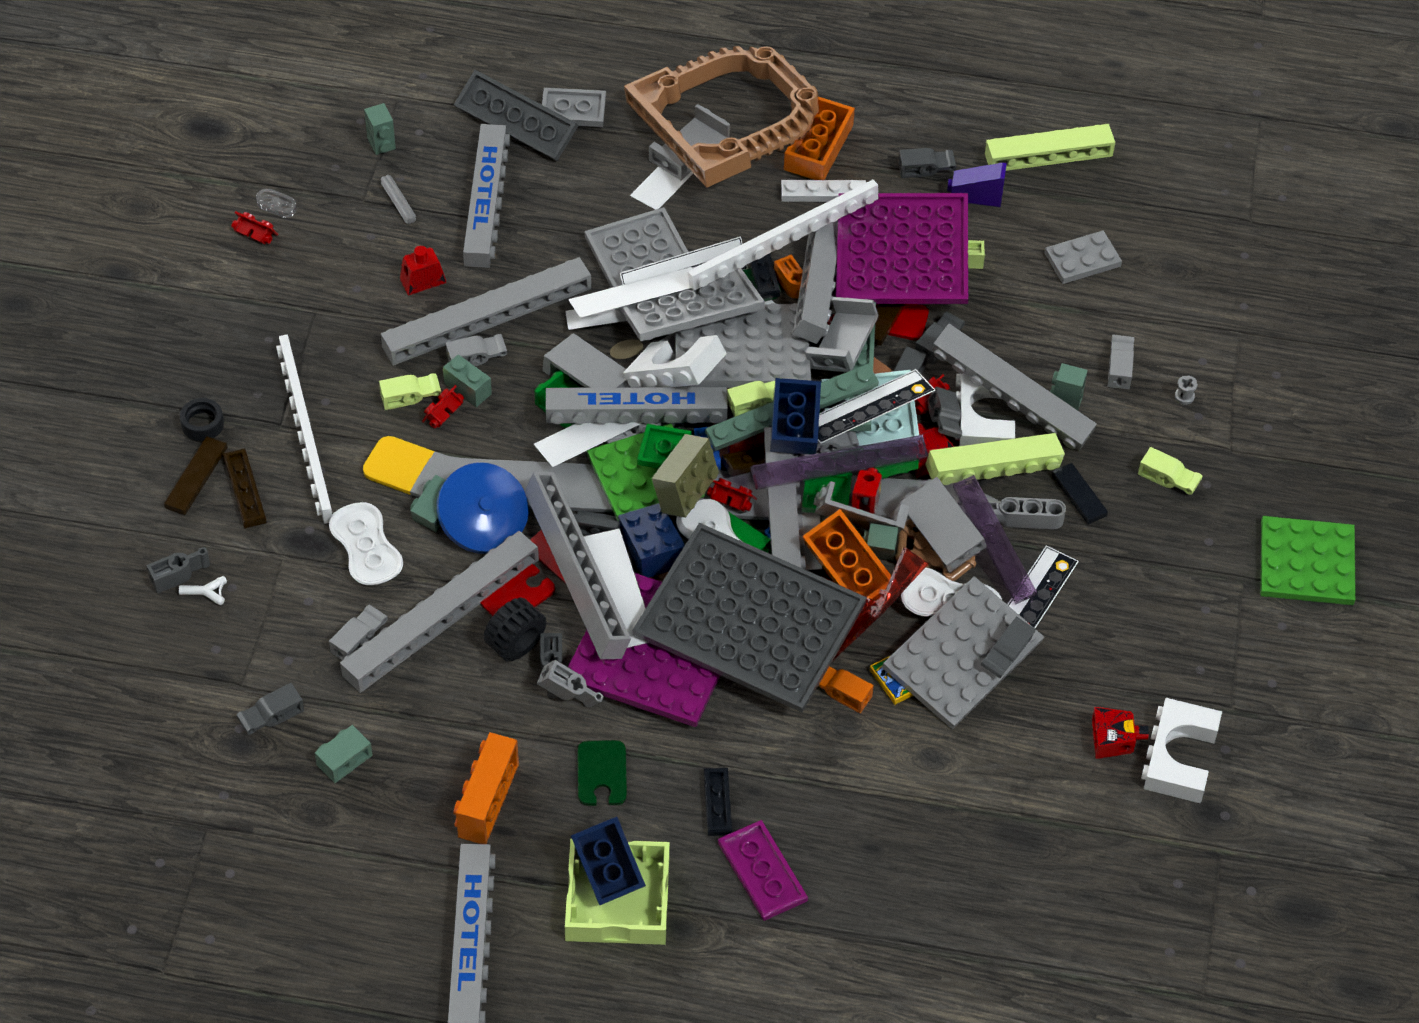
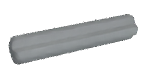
(398, 199)

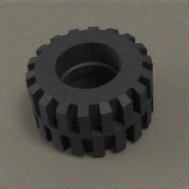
(515, 629)

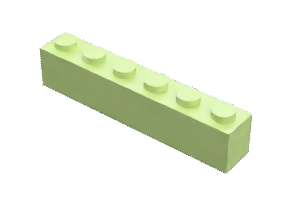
(1051, 147)
(995, 458)

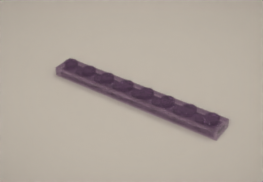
(839, 462)

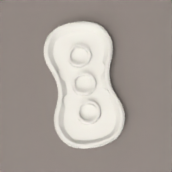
(708, 513)
(370, 554)
(931, 592)

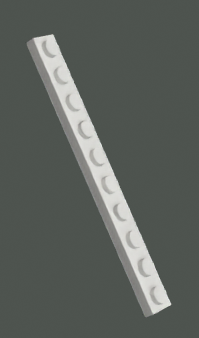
(782, 235)
(305, 435)

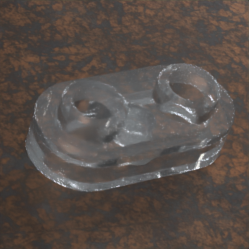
(276, 202)

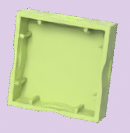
(630, 918)

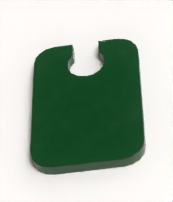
(602, 765)

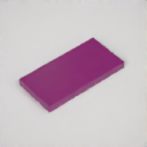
(762, 870)

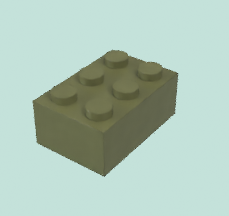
(685, 475)

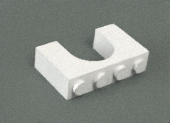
(660, 368)
(973, 426)
(1164, 773)

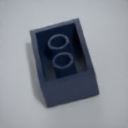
(795, 416)
(650, 539)
(608, 860)

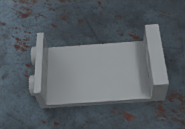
(704, 128)
(845, 335)
(584, 364)
(858, 517)
(943, 524)

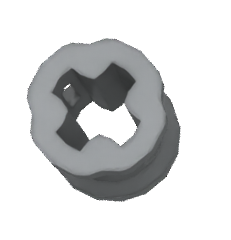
(1188, 392)

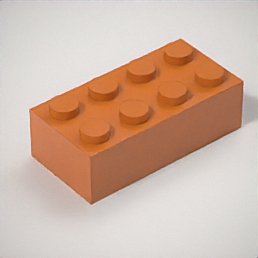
(820, 146)
(847, 556)
(486, 788)

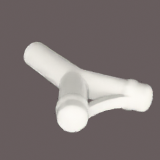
(206, 590)

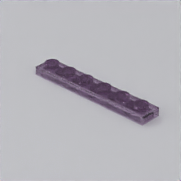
(997, 542)

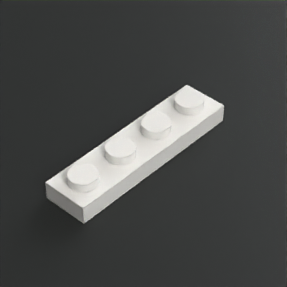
(816, 189)

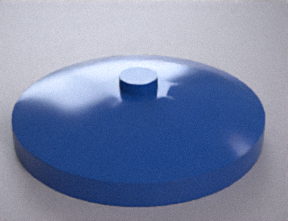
(481, 507)

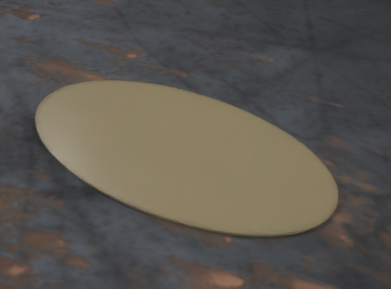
(626, 349)

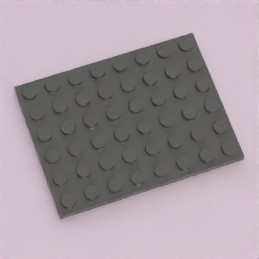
(750, 617)

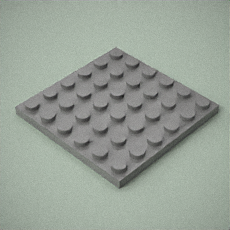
(756, 345)

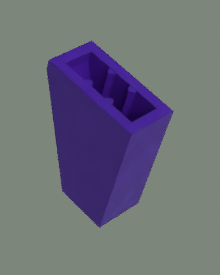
(981, 183)

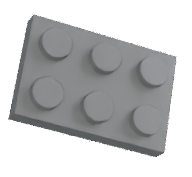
(577, 105)
(1083, 257)

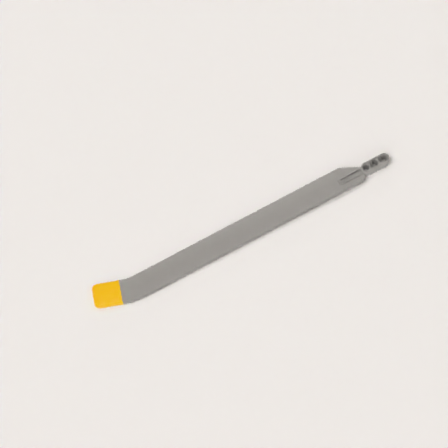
(410, 466)

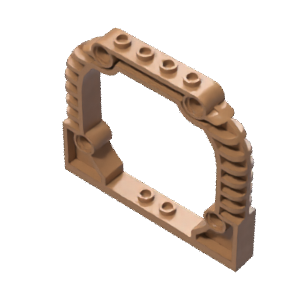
(731, 156)

